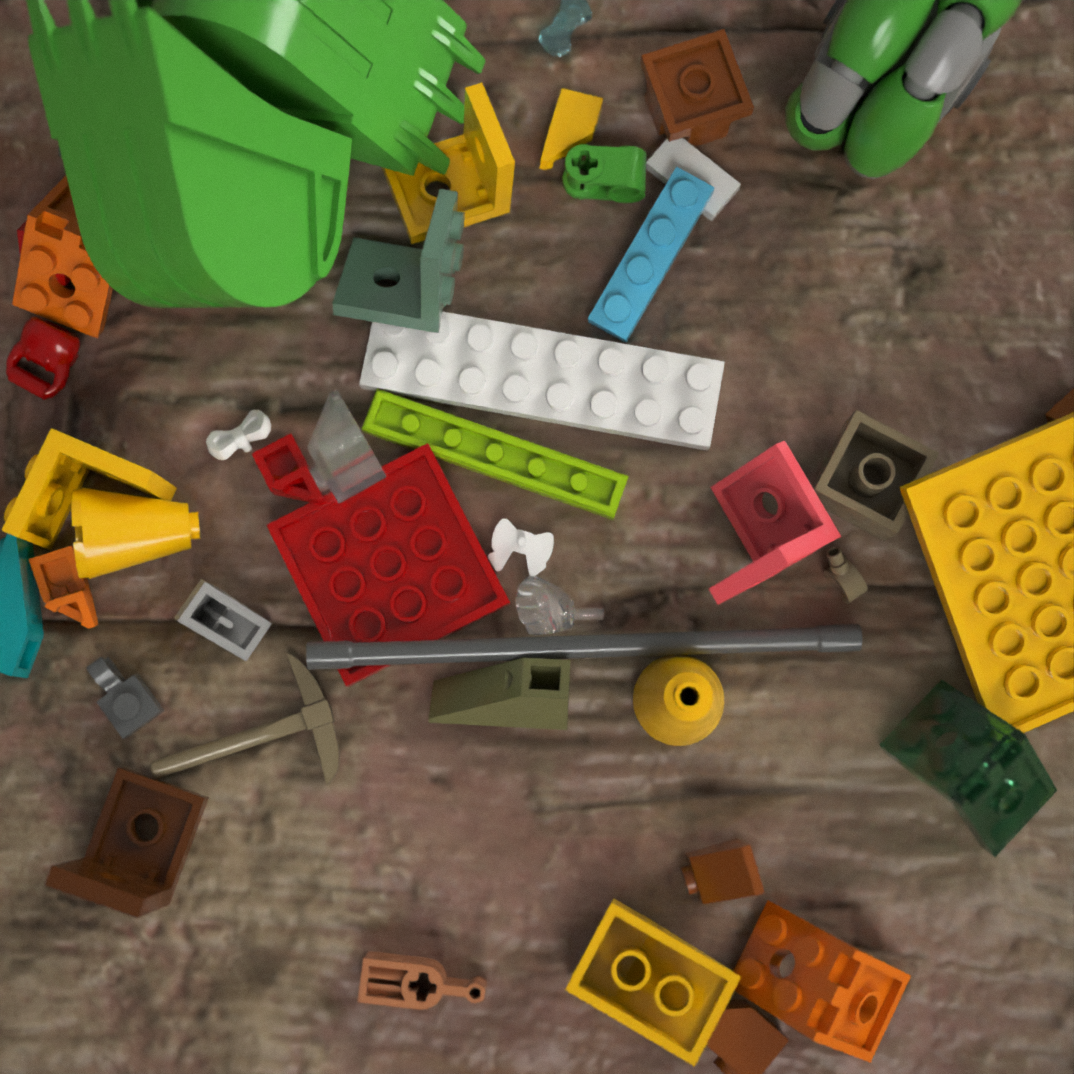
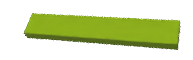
(495, 454)

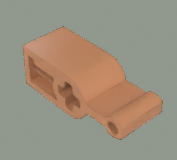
(390, 977)

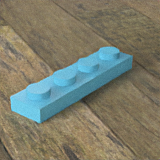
(651, 254)

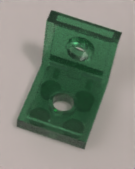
(984, 773)

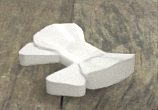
(509, 539)

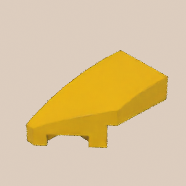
(571, 125)

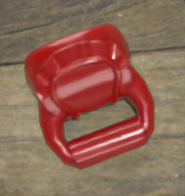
(47, 347)

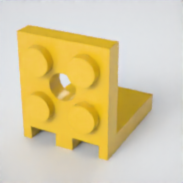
(478, 170)
(53, 474)

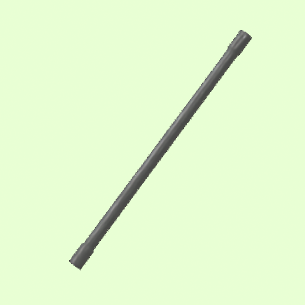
(349, 654)

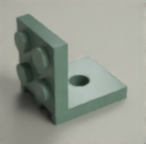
(421, 274)

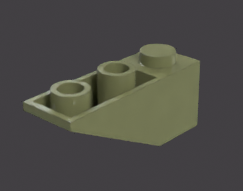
(506, 695)

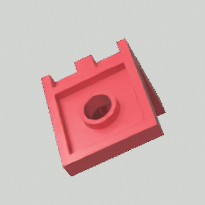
(770, 539)

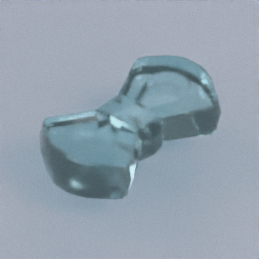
(556, 37)

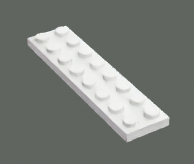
(549, 378)

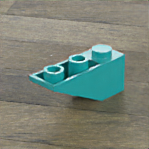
(19, 608)

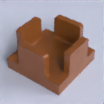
(695, 89)

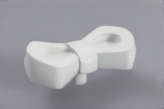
(224, 443)

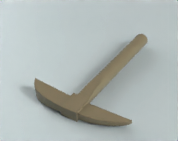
(314, 716)

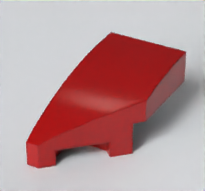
(287, 471)

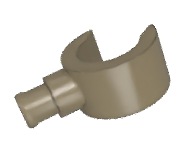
(845, 575)

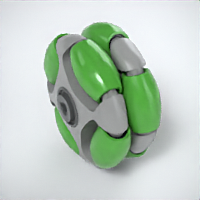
(908, 66)

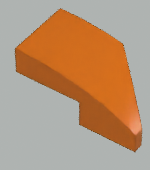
(61, 586)

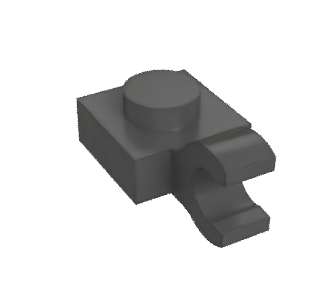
(127, 702)

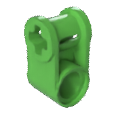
(610, 173)

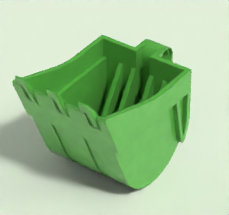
(341, 65)
(180, 170)

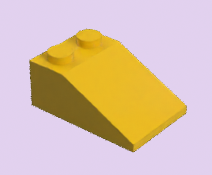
(653, 982)

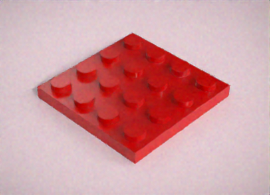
(389, 561)

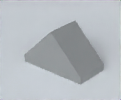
(223, 620)

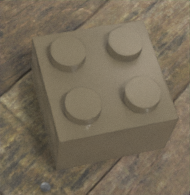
(865, 475)

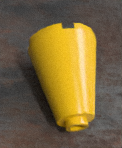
(127, 530)
(659, 703)

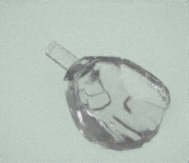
(548, 608)

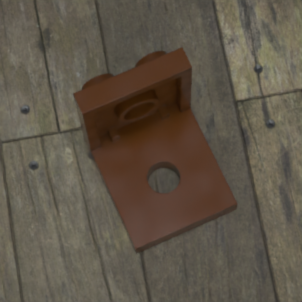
(119, 864)

